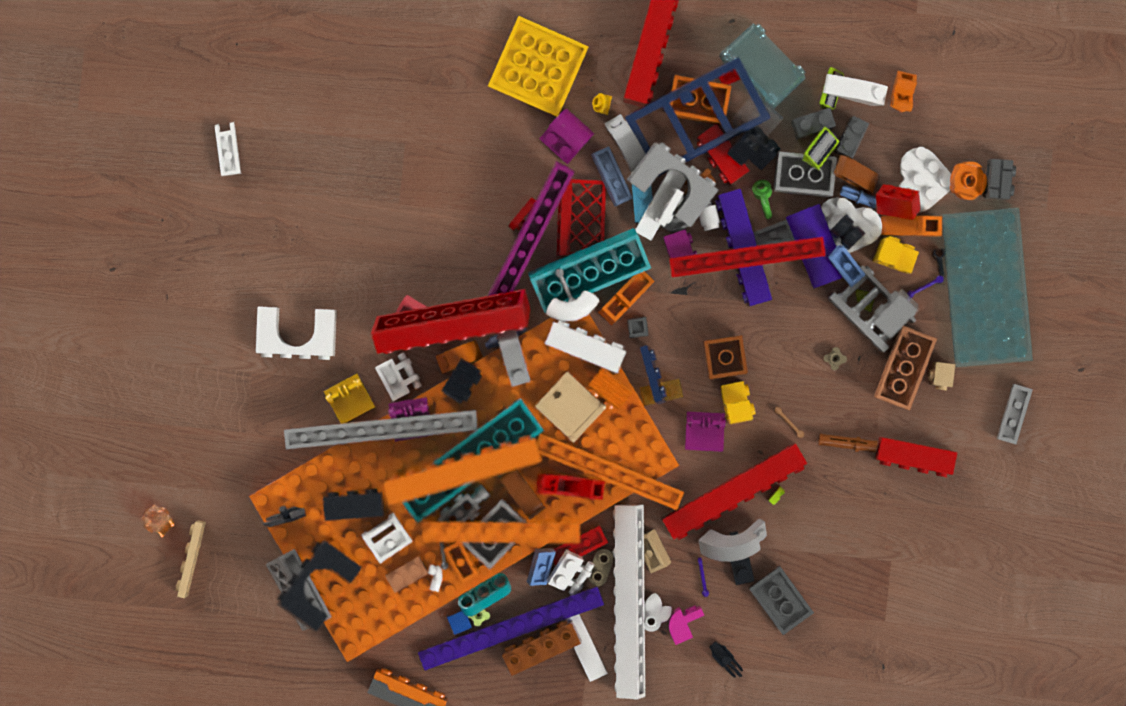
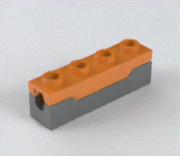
(402, 692)

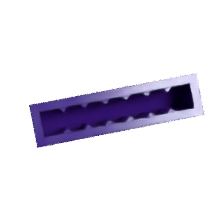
(812, 224)

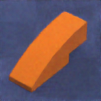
(626, 297)

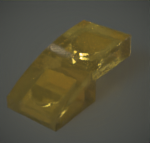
(672, 387)

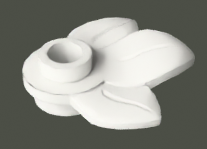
(655, 610)

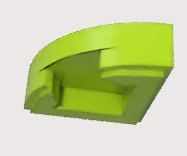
(775, 496)

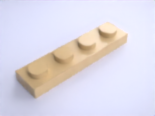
(192, 551)

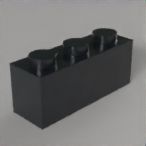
(353, 505)

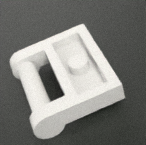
(390, 543)

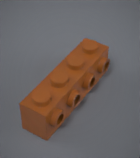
(542, 647)

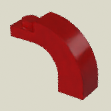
(570, 486)

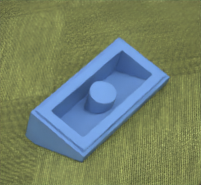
(846, 265)

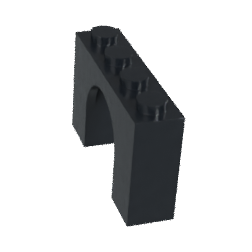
(294, 599)

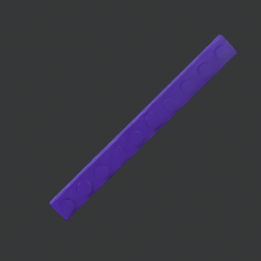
(511, 628)

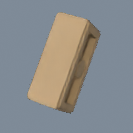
(654, 552)

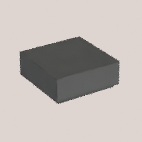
(637, 327)

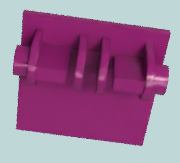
(409, 408)
(705, 431)

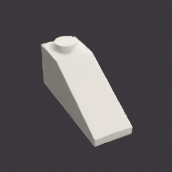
(855, 90)

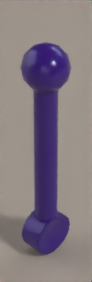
(939, 279)
(705, 592)

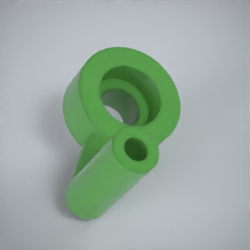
(763, 195)

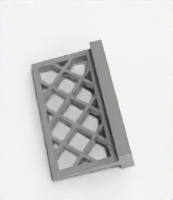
(289, 565)

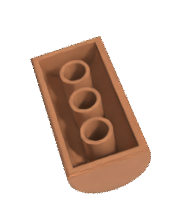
(905, 368)

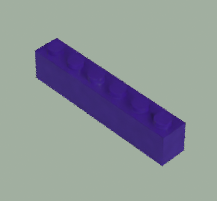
(741, 235)

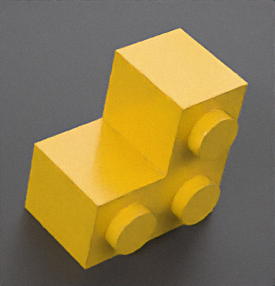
(895, 255)
(735, 402)

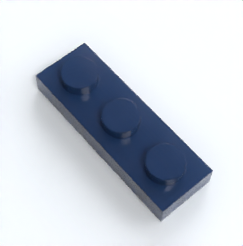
(653, 374)

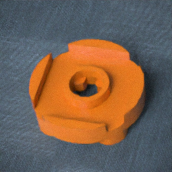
(958, 180)

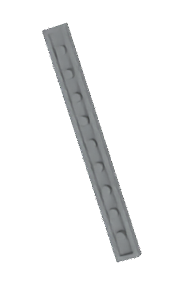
(381, 429)

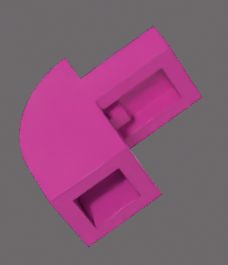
(678, 623)

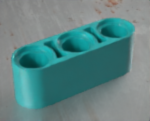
(489, 586)

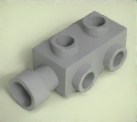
(458, 509)

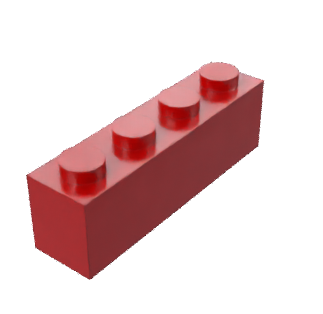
(915, 455)

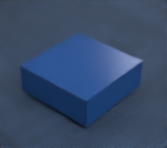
(459, 622)

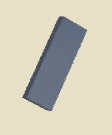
(611, 176)

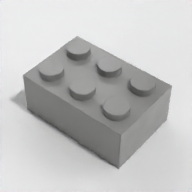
(799, 177)
(491, 552)

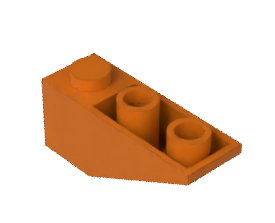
(921, 226)

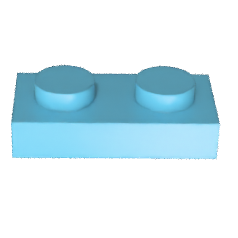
(640, 201)

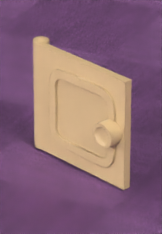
(573, 409)

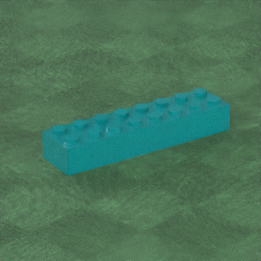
(508, 426)

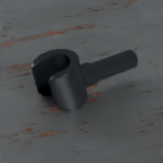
(939, 261)

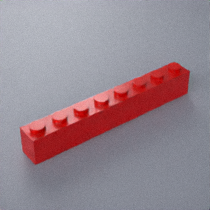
(734, 491)

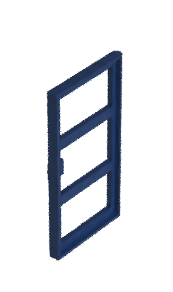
(685, 95)

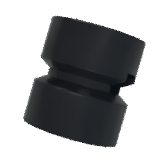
(847, 232)

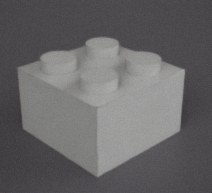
(895, 312)

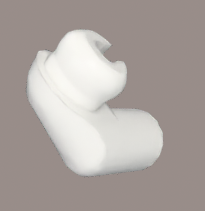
(437, 578)

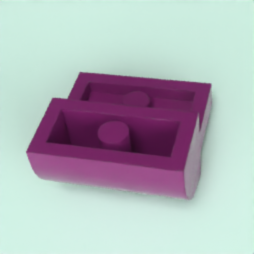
(566, 136)

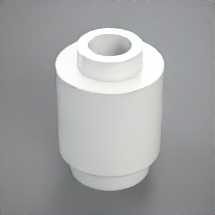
(709, 217)

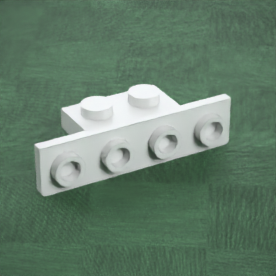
(662, 205)

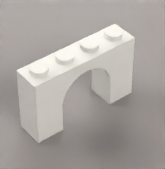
(270, 342)

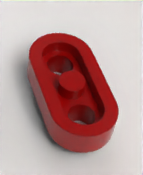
(518, 220)

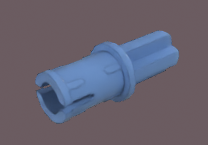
(858, 196)

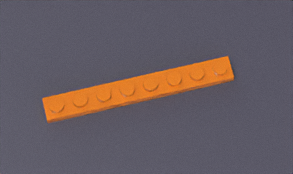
(609, 471)
(501, 532)

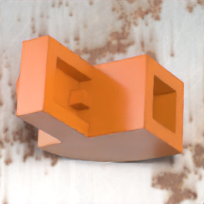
(903, 91)
(449, 359)

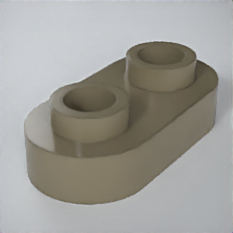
(601, 567)

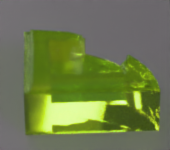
(860, 294)

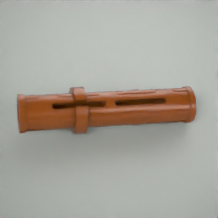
(847, 443)

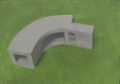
(626, 141)
(513, 357)
(733, 547)

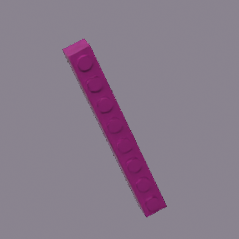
(532, 229)

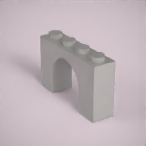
(699, 190)

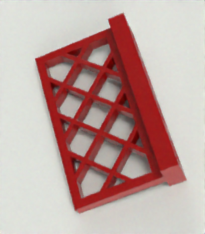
(565, 212)

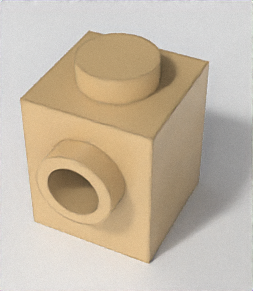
(941, 375)

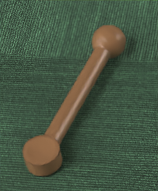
(799, 433)

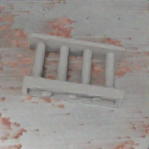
(852, 314)

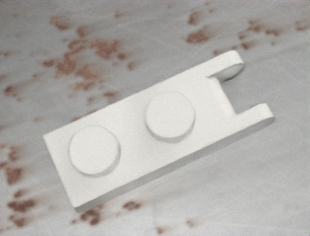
(228, 151)

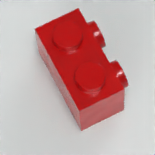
(898, 202)

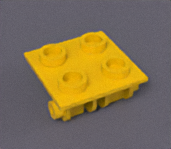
(349, 399)

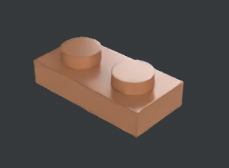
(407, 574)

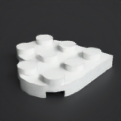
(926, 174)
(865, 218)

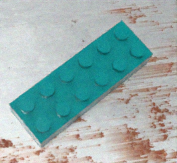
(591, 268)

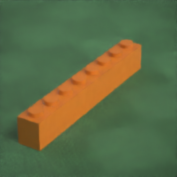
(461, 471)

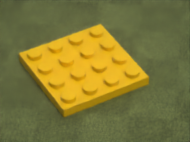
(538, 66)

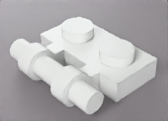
(392, 378)
(565, 570)

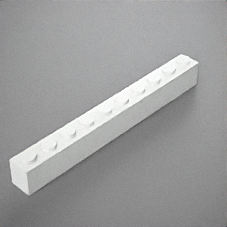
(629, 601)

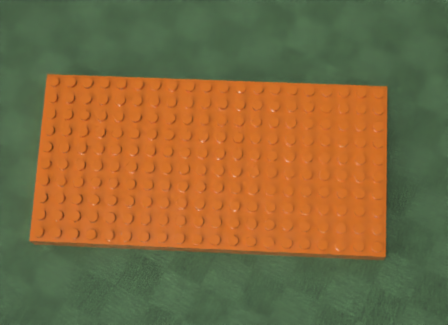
(368, 607)

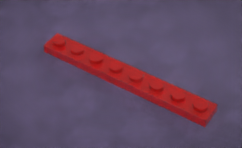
(747, 257)

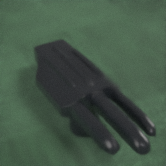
(285, 516)
(724, 657)

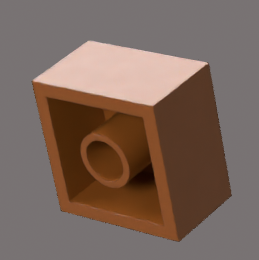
(725, 357)

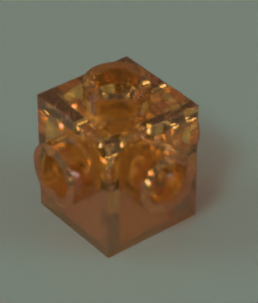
(157, 520)

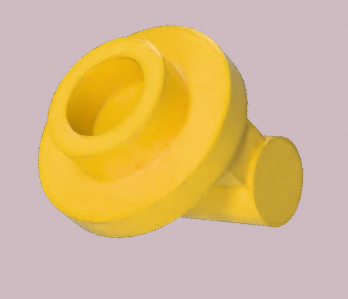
(601, 103)

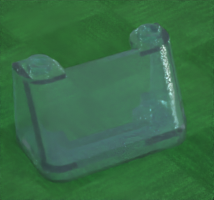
(766, 65)

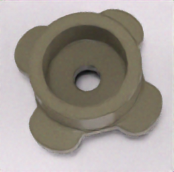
(830, 358)

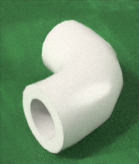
(572, 310)

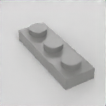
(1014, 414)

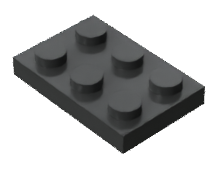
(781, 600)

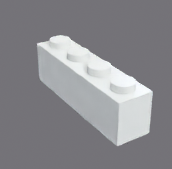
(586, 347)

